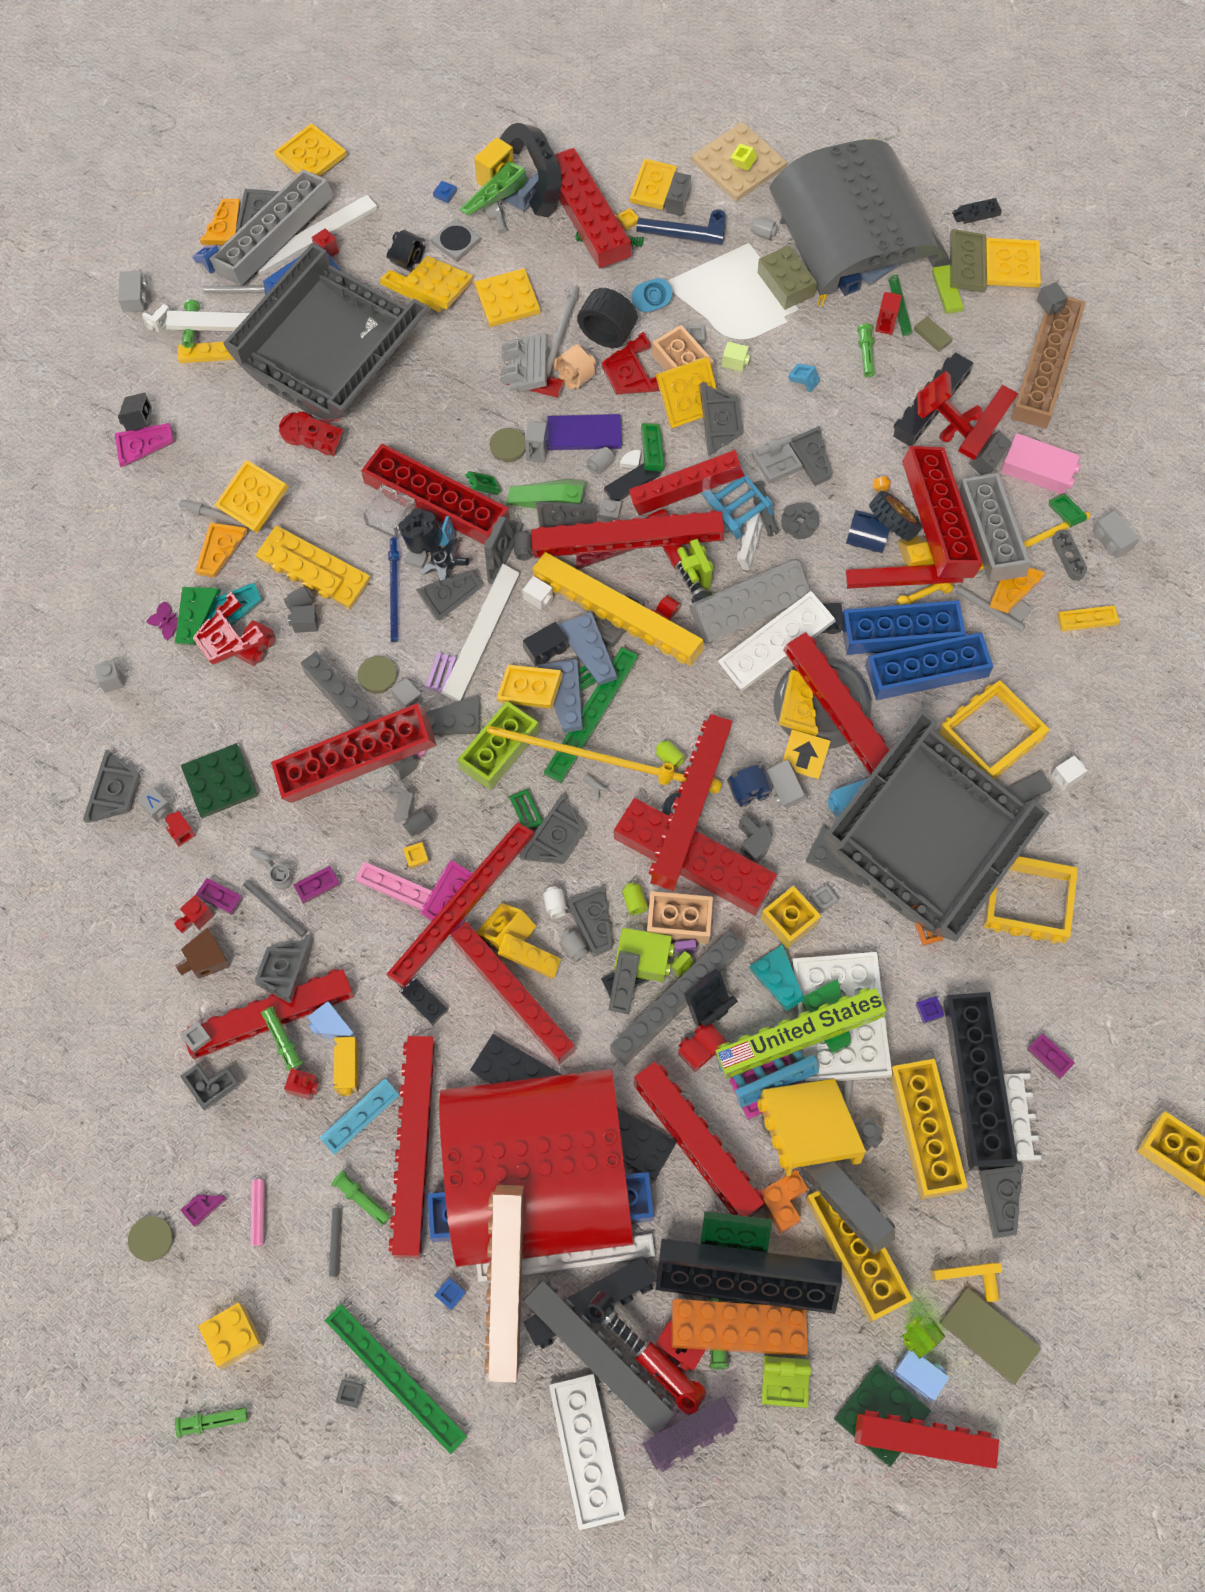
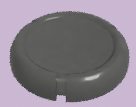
(826, 727)

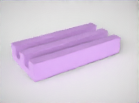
(445, 658)

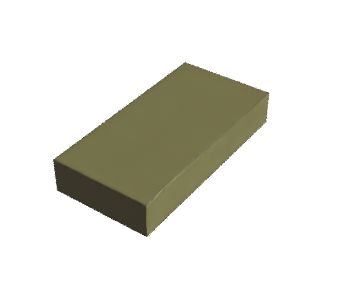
(933, 334)

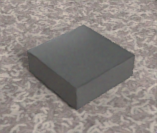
(349, 1393)

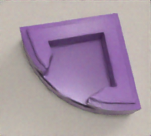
(687, 945)

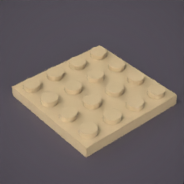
(736, 182)

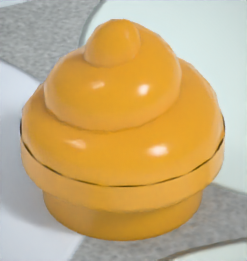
(881, 484)

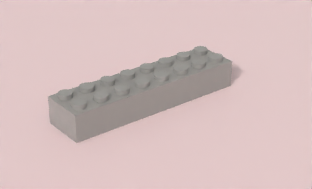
(271, 227)

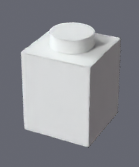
(538, 593)
(1069, 772)

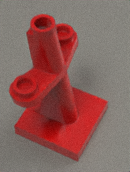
(937, 396)

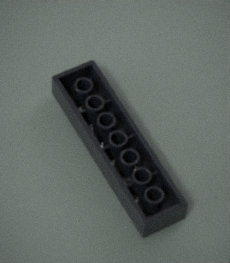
(980, 1081)
(749, 1276)

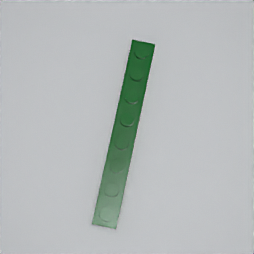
(592, 715)
(396, 1379)

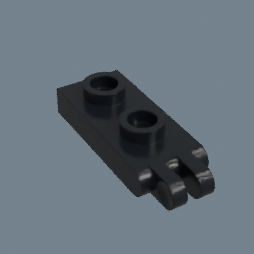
(977, 211)
(423, 1001)

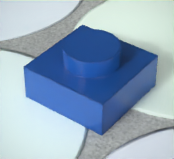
(445, 191)
(450, 1294)

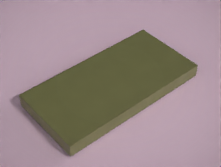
(968, 260)
(990, 1336)

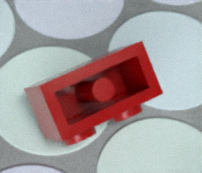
(320, 436)

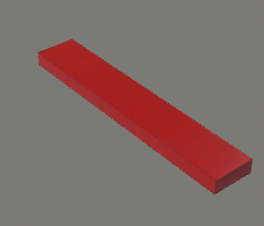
(988, 422)
(895, 577)

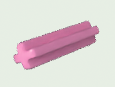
(257, 1212)

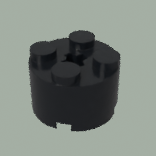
(406, 250)
(420, 531)

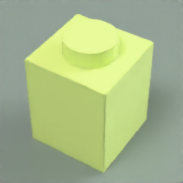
(735, 356)

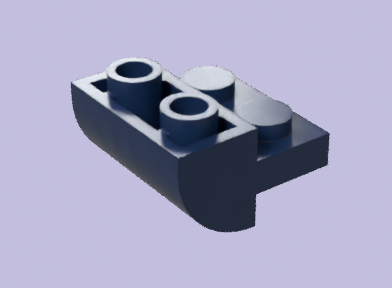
(867, 532)

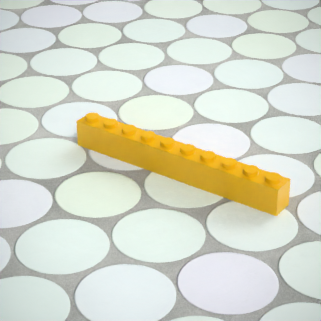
(619, 610)

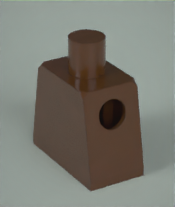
(202, 956)

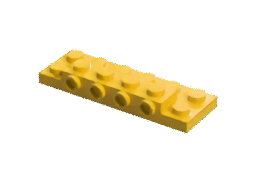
(312, 567)

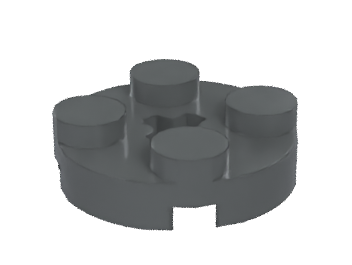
(800, 510)

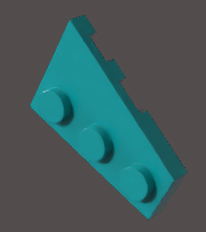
(248, 598)
(778, 977)

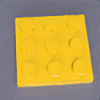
(310, 151)
(1013, 262)
(436, 282)
(507, 297)
(681, 390)
(251, 496)

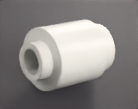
(555, 902)

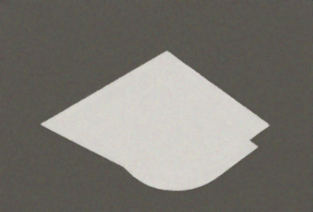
(732, 295)

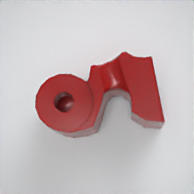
(667, 607)

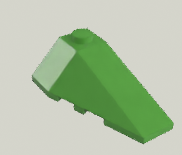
(501, 185)
(551, 491)

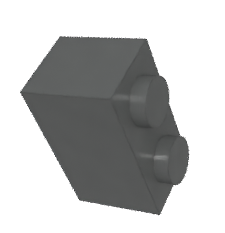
(678, 193)
(991, 453)

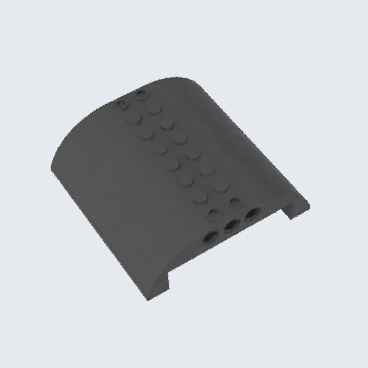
(854, 212)
(308, 338)
(932, 831)

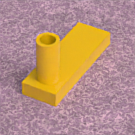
(987, 1271)

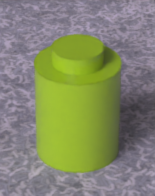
(670, 754)
(634, 899)

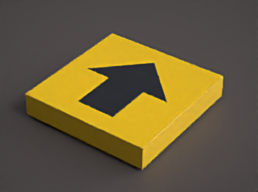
(806, 753)

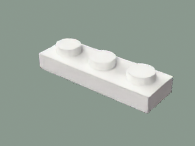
(750, 542)

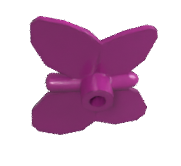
(164, 620)

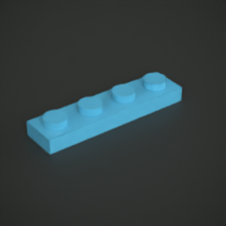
(359, 1116)

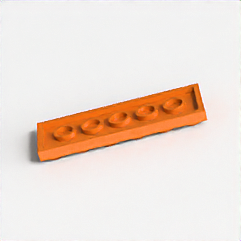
(738, 1327)

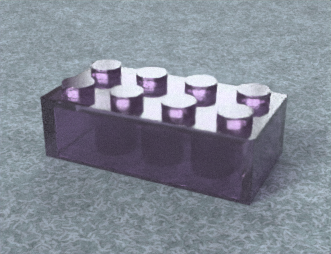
(689, 1433)

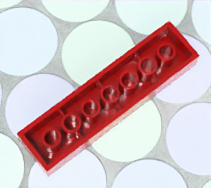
(590, 212)
(434, 492)
(942, 512)
(353, 753)
(706, 862)
(697, 1142)

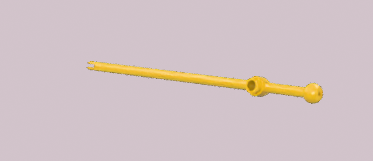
(948, 587)
(665, 772)

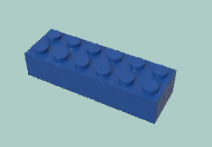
(900, 626)
(929, 666)

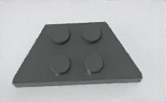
(720, 417)
(500, 545)
(112, 789)
(555, 836)
(283, 967)

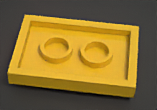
(652, 184)
(529, 686)

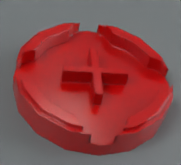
(291, 427)

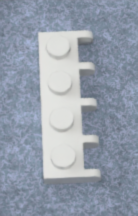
(1019, 1116)

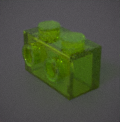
(922, 1335)

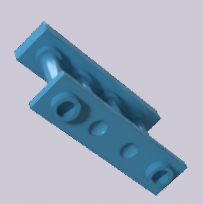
(735, 524)
(785, 1076)

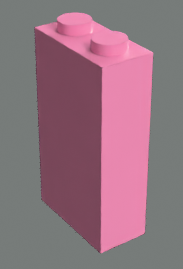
(1041, 464)

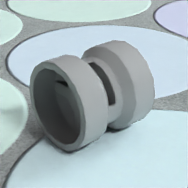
(278, 873)

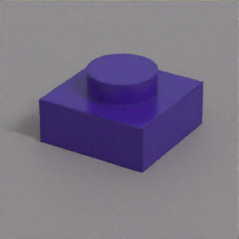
(930, 1010)

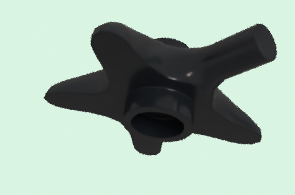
(444, 560)

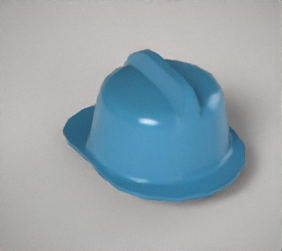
(651, 295)

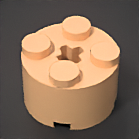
(575, 367)

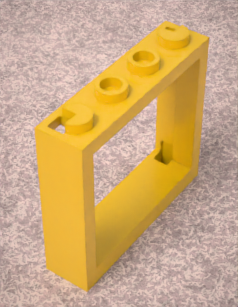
(1016, 706)
(1036, 932)

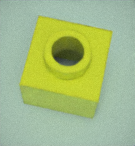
(744, 157)

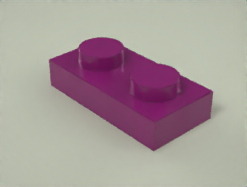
(316, 884)
(219, 896)
(1051, 1056)

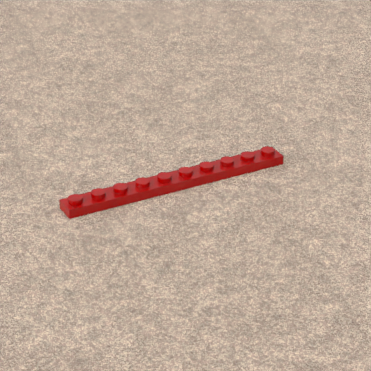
(460, 905)

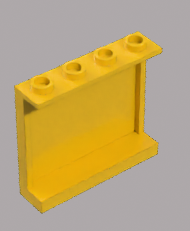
(810, 1124)

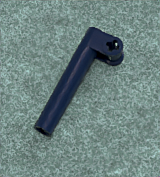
(712, 234)

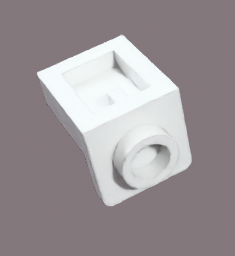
(158, 320)

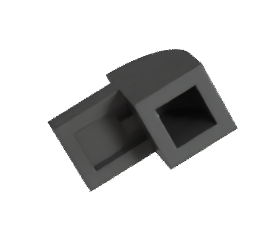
(758, 839)

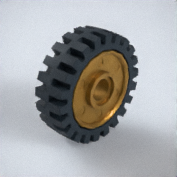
(895, 515)

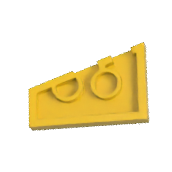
(797, 706)

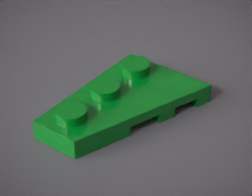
(193, 611)
(826, 994)

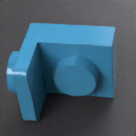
(805, 375)

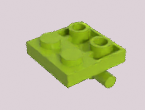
(697, 564)
(785, 1382)

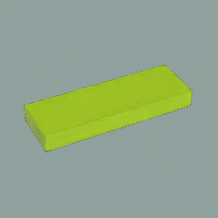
(949, 296)

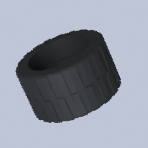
(607, 317)

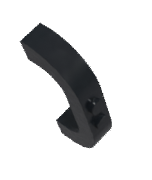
(548, 169)

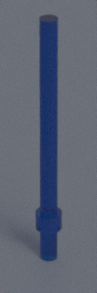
(393, 557)

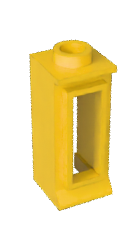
(346, 1066)

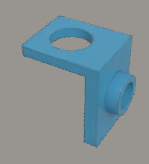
(447, 534)

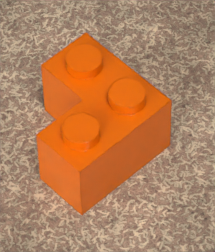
(778, 1201)

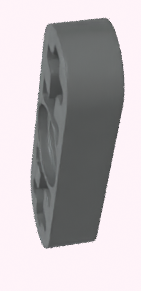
(1070, 546)

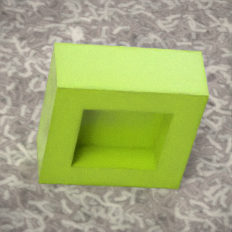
(682, 964)

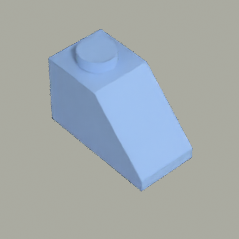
(328, 1023)

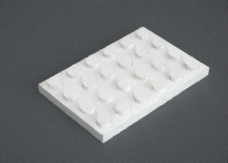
(869, 1049)

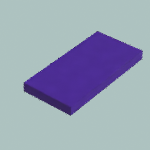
(584, 432)

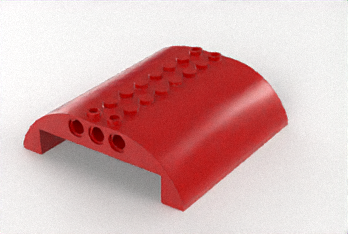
(555, 1141)

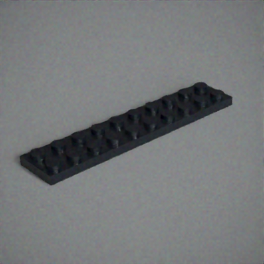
(641, 1144)

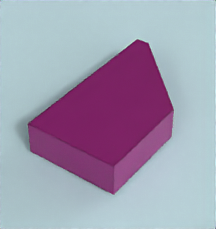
(201, 1207)

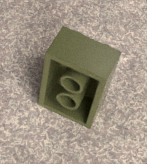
(787, 277)

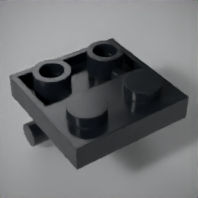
(709, 999)

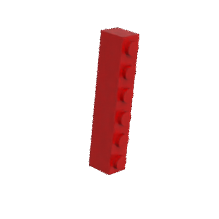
(687, 482)
(927, 1440)

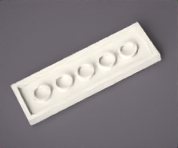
(765, 647)
(586, 1452)

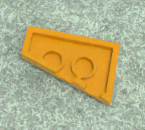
(223, 224)
(218, 547)
(1012, 591)

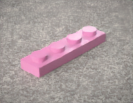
(392, 885)

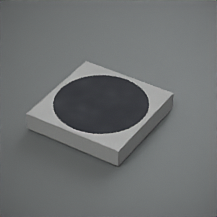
(455, 240)

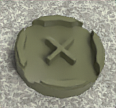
(507, 445)
(377, 674)
(150, 1238)

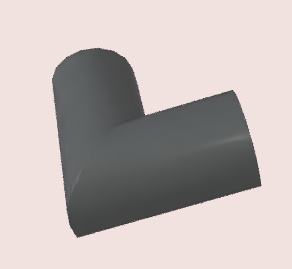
(207, 1090)

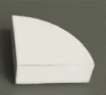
(631, 459)

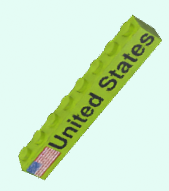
(800, 1033)

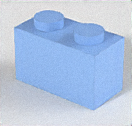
(921, 1375)

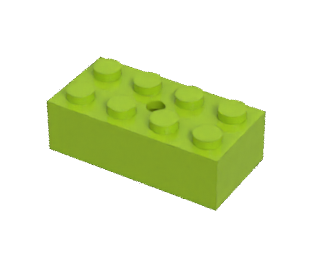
(492, 755)

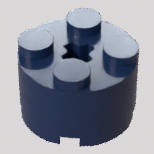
(750, 785)

